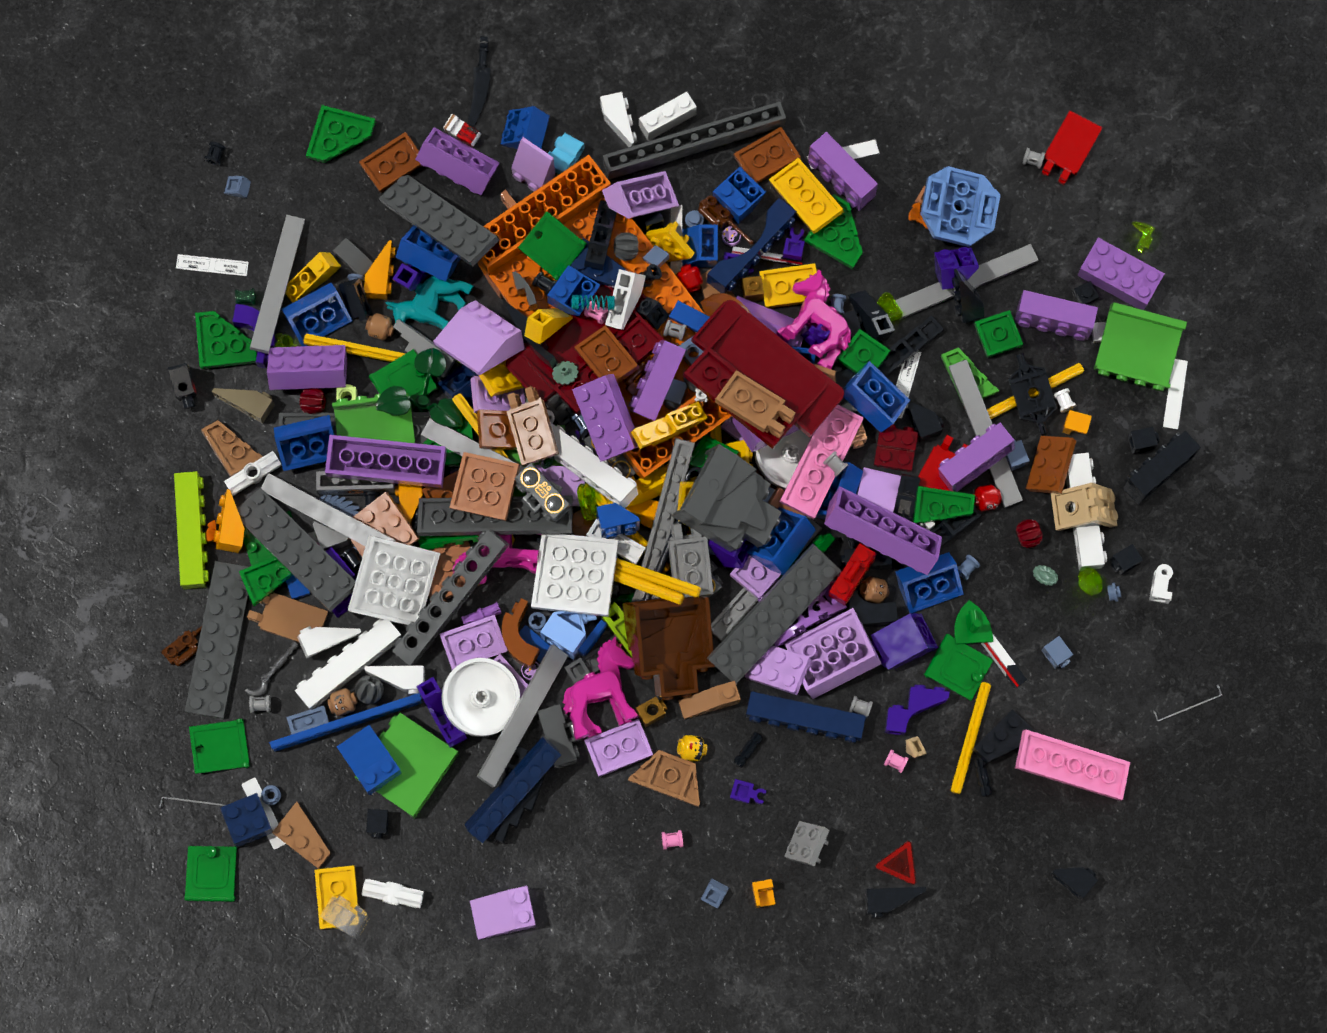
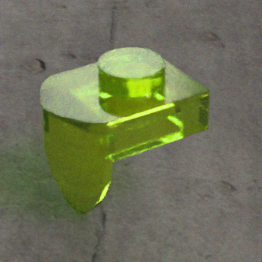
(1147, 231)
(889, 305)

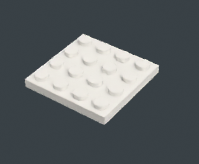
(575, 574)
(393, 580)

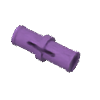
(482, 613)

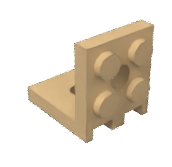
(1092, 505)

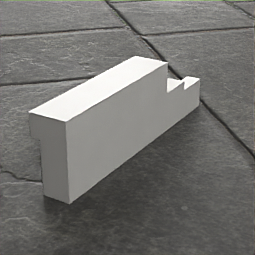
(420, 343)

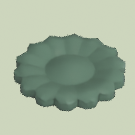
(565, 373)
(1045, 575)

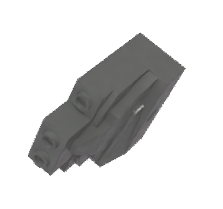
(729, 502)

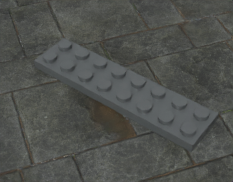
(439, 219)
(438, 519)
(295, 549)
(774, 614)
(218, 642)

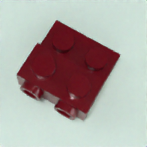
(896, 448)

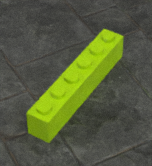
(190, 530)

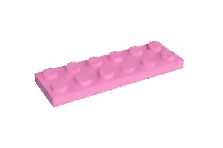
(813, 478)
(1072, 765)

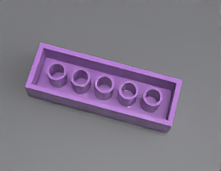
(385, 461)
(883, 530)

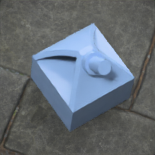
(566, 631)

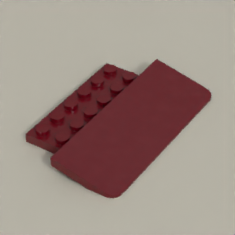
(740, 342)
(529, 370)

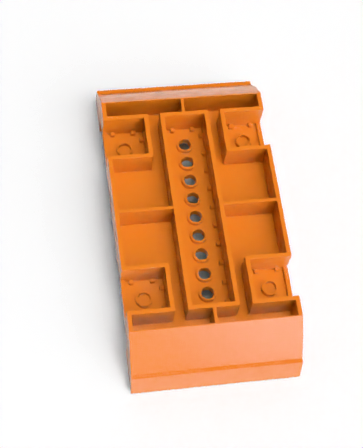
(574, 202)

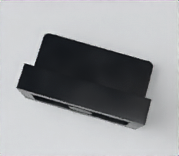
(355, 299)

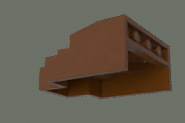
(670, 642)

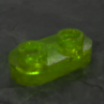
(587, 501)

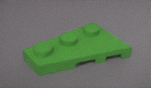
(954, 356)

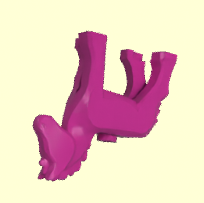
(816, 312)
(510, 558)
(600, 688)

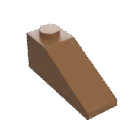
(710, 700)

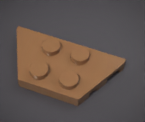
(669, 777)

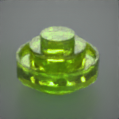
(1090, 581)

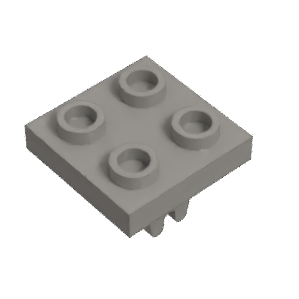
(807, 843)

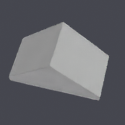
(330, 538)

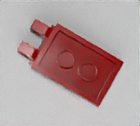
(1071, 145)
(929, 474)

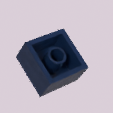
(246, 820)

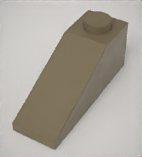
(250, 402)

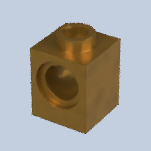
(753, 288)
(650, 719)

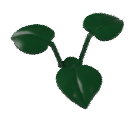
(396, 402)

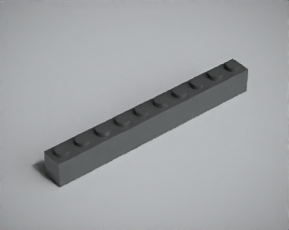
(694, 140)

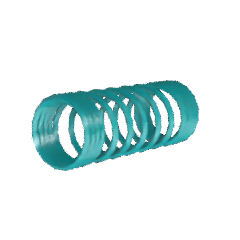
(610, 299)

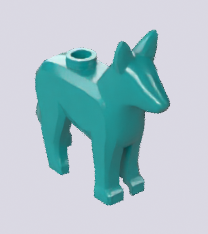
(425, 303)

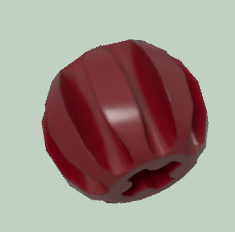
(312, 400)
(1029, 533)

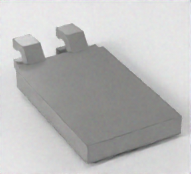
(690, 559)

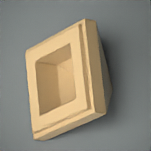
(914, 747)

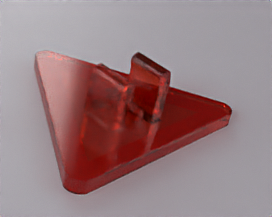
(900, 863)

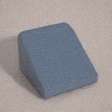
(237, 186)
(656, 256)
(714, 893)

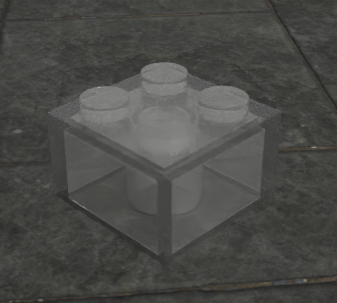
(344, 917)

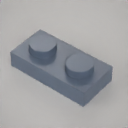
(307, 719)

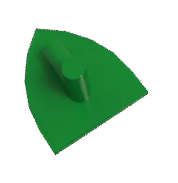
(972, 626)

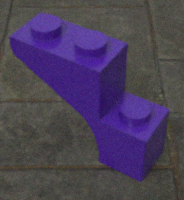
(918, 701)

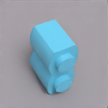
(566, 152)

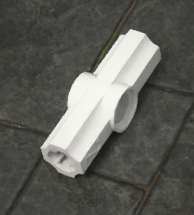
(241, 479)
(392, 893)

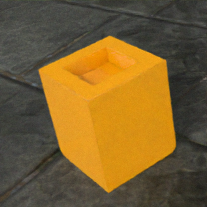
(1076, 422)
(763, 893)

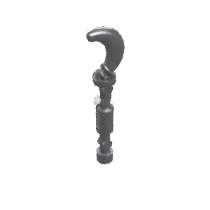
(265, 678)

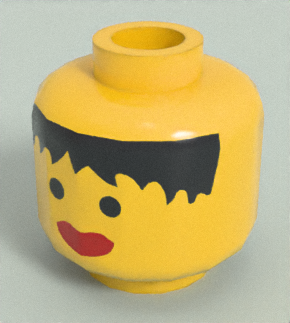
(691, 748)

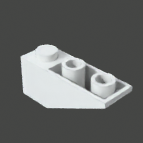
(616, 116)

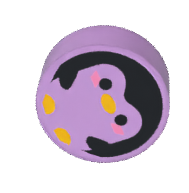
(730, 236)
(528, 673)

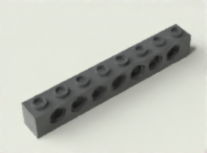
(460, 594)

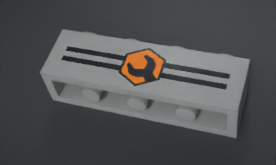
(344, 486)

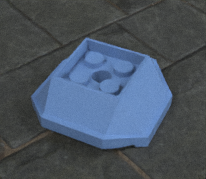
(972, 194)

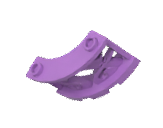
(827, 610)

